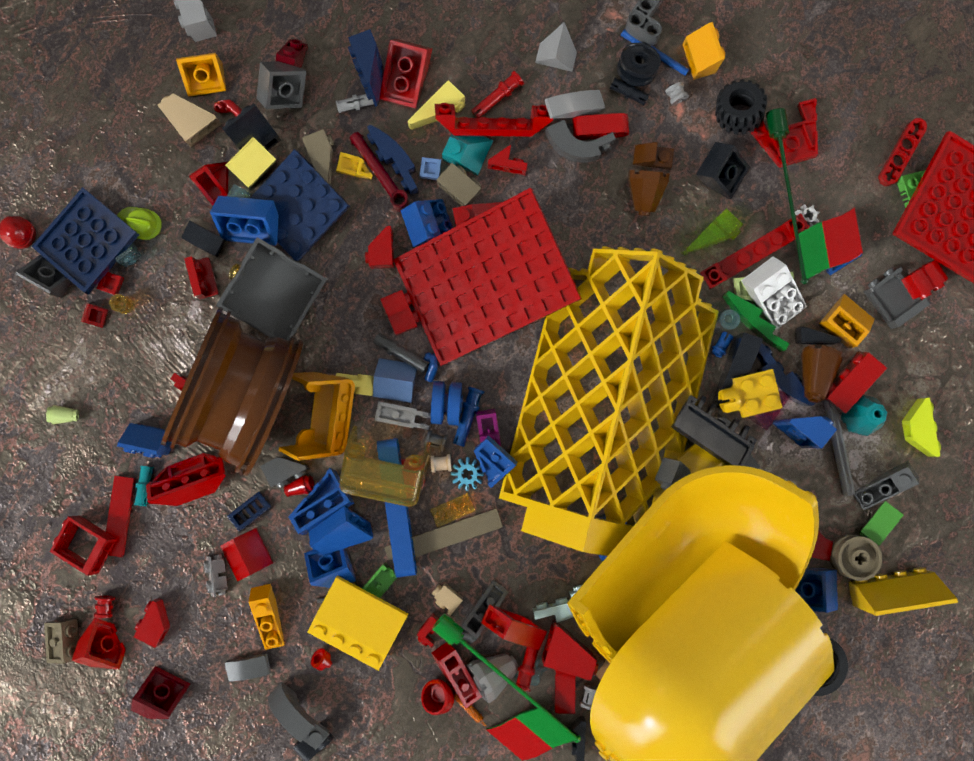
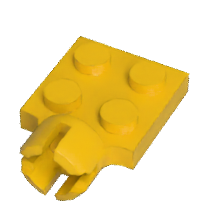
(752, 394)

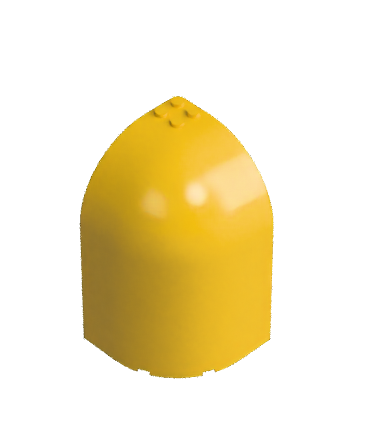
(681, 531)
(713, 668)

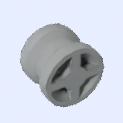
(677, 93)

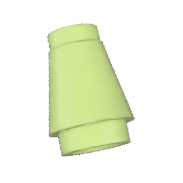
(60, 414)

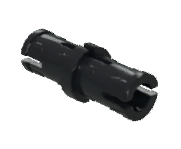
(629, 91)

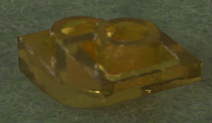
(452, 510)

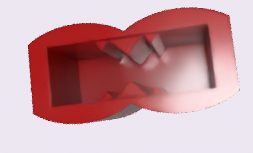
(924, 280)
(399, 312)

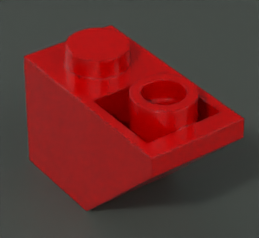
(154, 625)

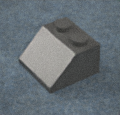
(280, 85)

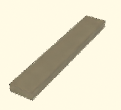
(453, 533)

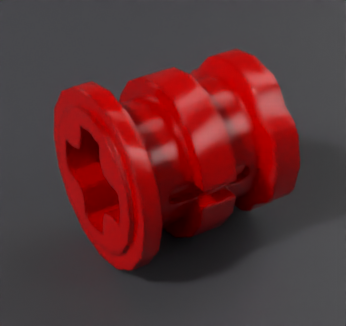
(104, 606)

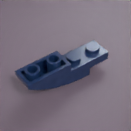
(392, 152)
(788, 382)

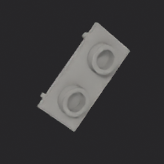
(215, 583)

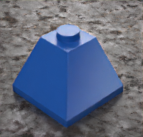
(324, 568)

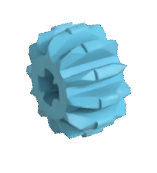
(465, 480)

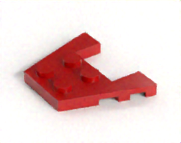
(799, 144)

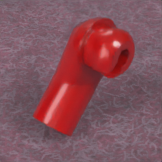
(227, 106)

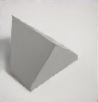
(557, 50)

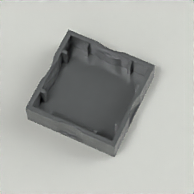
(271, 291)

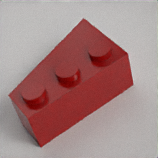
(854, 381)

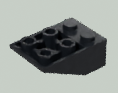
(251, 124)

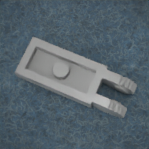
(400, 415)

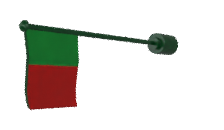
(826, 242)

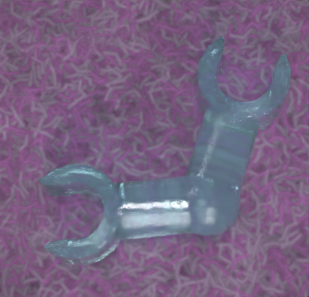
(538, 674)

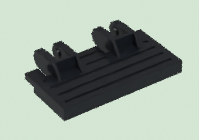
(713, 432)

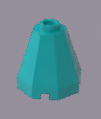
(865, 416)

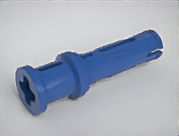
(470, 407)

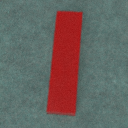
(120, 512)

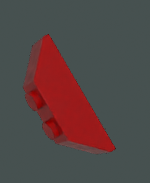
(186, 480)

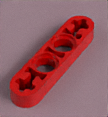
(904, 153)

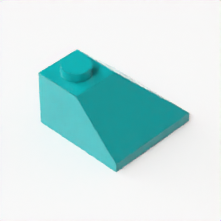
(467, 152)

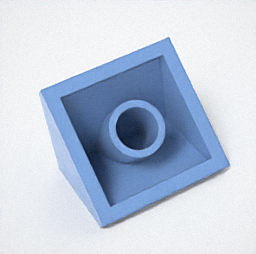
(394, 380)

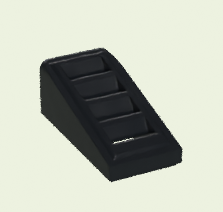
(810, 336)

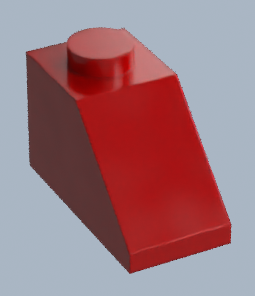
(380, 250)

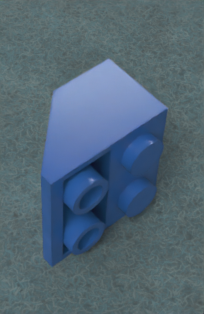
(426, 220)
(144, 438)

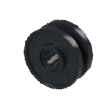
(638, 64)

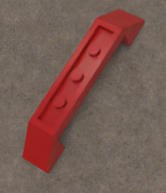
(492, 126)
(752, 253)

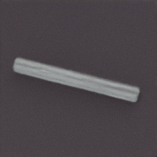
(840, 451)

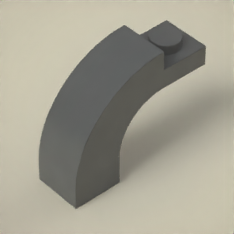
(574, 149)
(294, 719)

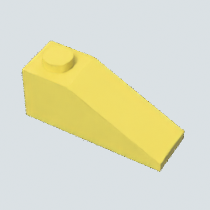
(426, 114)

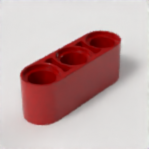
(599, 125)

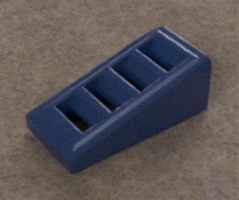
(238, 511)

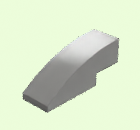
(575, 104)

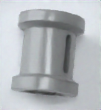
(588, 696)

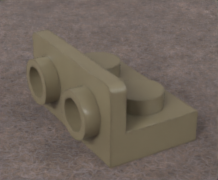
(61, 640)

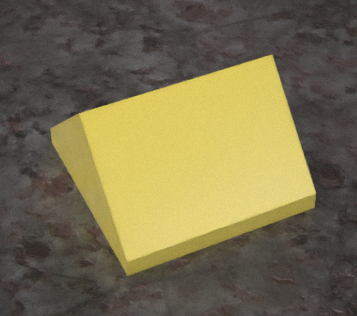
(251, 162)

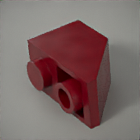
(292, 53)

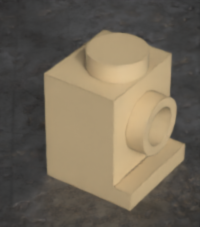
(447, 598)

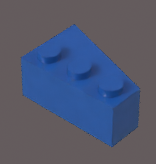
(320, 503)

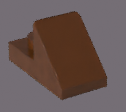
(653, 156)

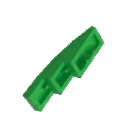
(749, 316)

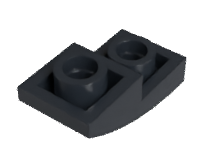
(203, 238)

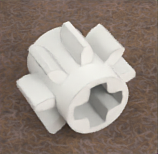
(811, 212)

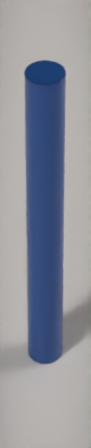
(663, 57)

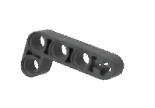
(645, 22)

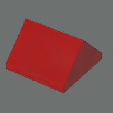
(246, 554)

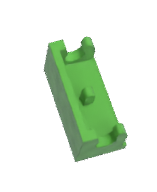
(881, 523)
(381, 580)

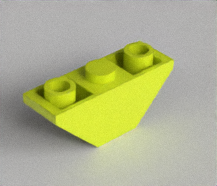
(921, 428)

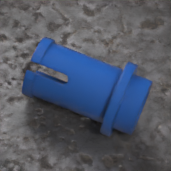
(721, 345)

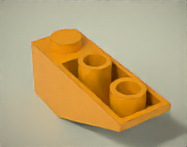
(266, 616)

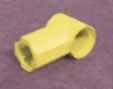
(362, 383)

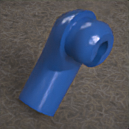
(432, 368)

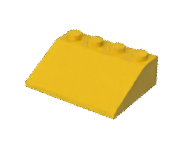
(900, 592)
(357, 622)

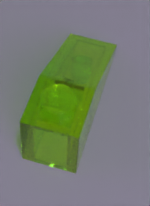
(718, 232)

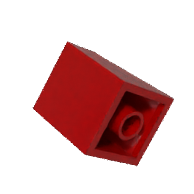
(568, 654)

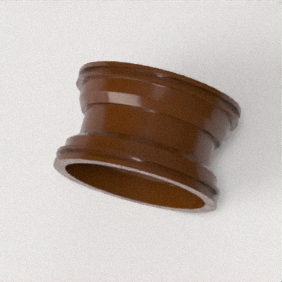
(233, 392)

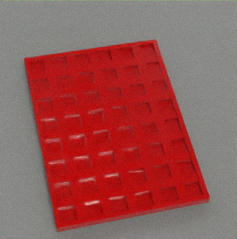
(487, 277)

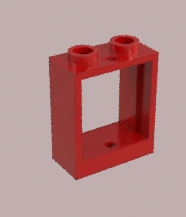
(99, 553)
(514, 627)

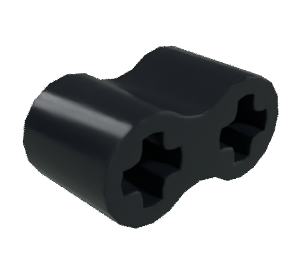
(307, 752)

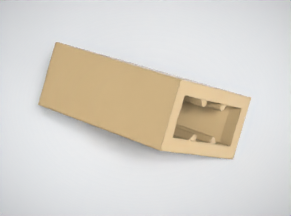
(188, 119)

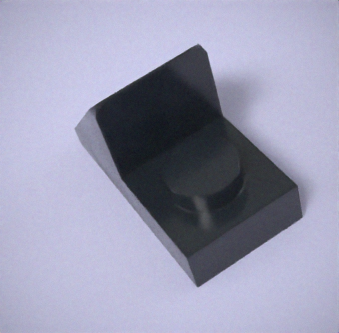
(578, 727)

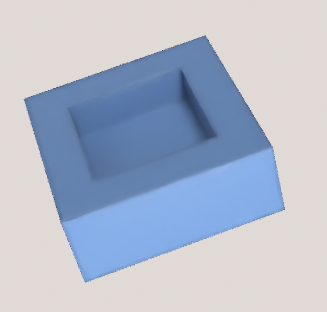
(430, 168)

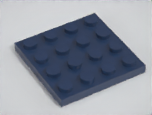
(303, 202)
(85, 240)

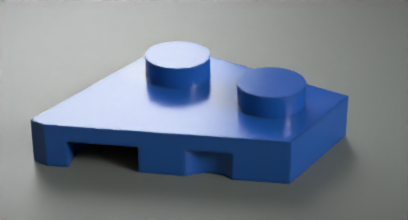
(493, 460)

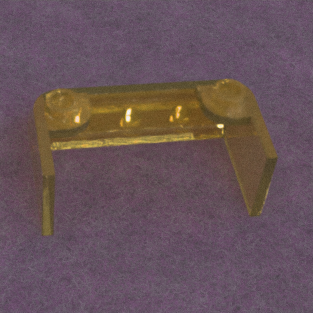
(382, 479)

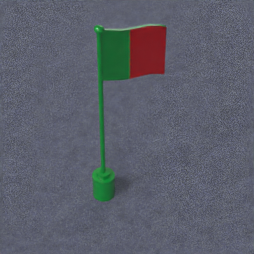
(526, 733)

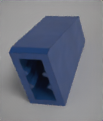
(340, 531)

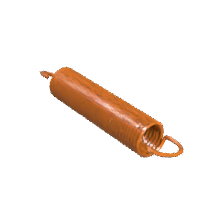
(471, 711)

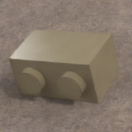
(459, 185)

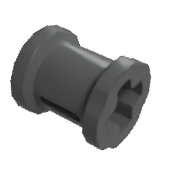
(437, 440)

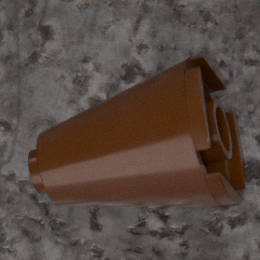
(819, 371)

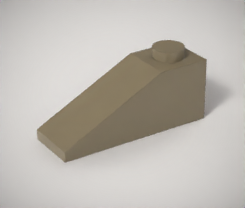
(320, 152)

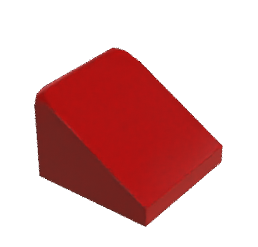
(94, 315)

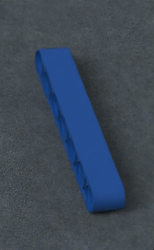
(398, 518)

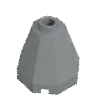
(487, 680)

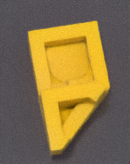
(352, 166)

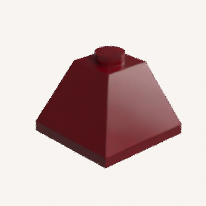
(159, 695)

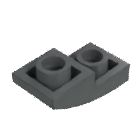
(247, 668)

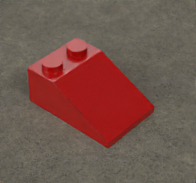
(405, 72)

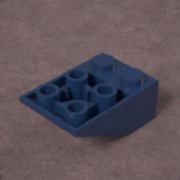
(367, 63)

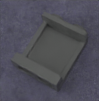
(893, 299)

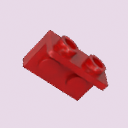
(201, 277)

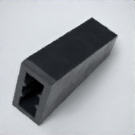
(738, 362)

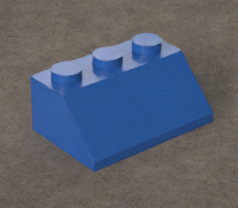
(245, 219)
(807, 431)

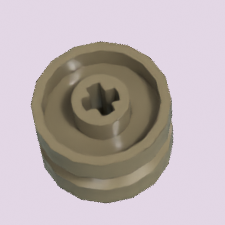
(855, 557)

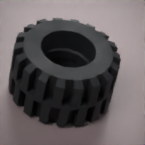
(741, 93)

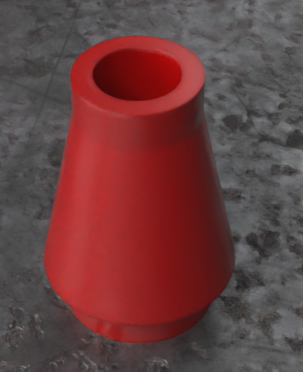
(300, 486)

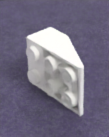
(775, 292)

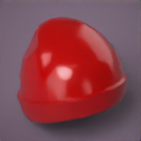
(17, 232)
(437, 697)

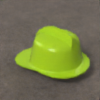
(142, 220)

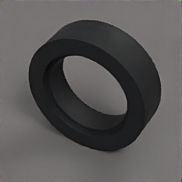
(840, 671)

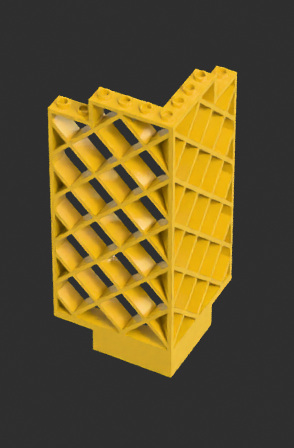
(624, 390)

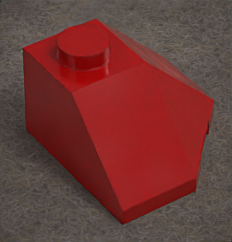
(100, 646)

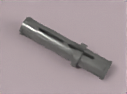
(393, 348)

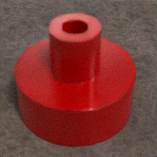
(321, 659)

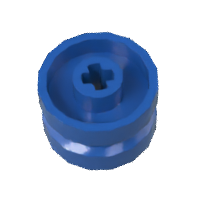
(446, 403)

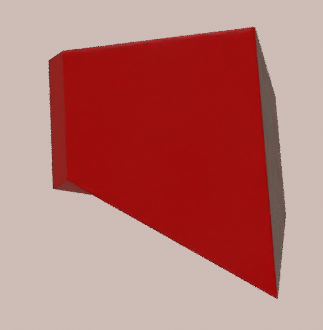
(212, 180)

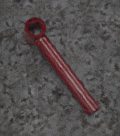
(379, 171)

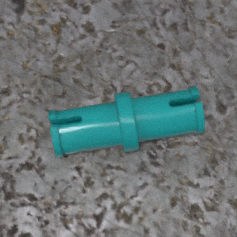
(144, 478)

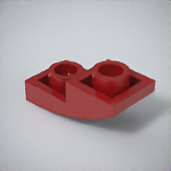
(565, 693)

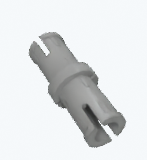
(354, 102)

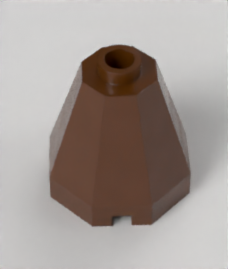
(647, 189)

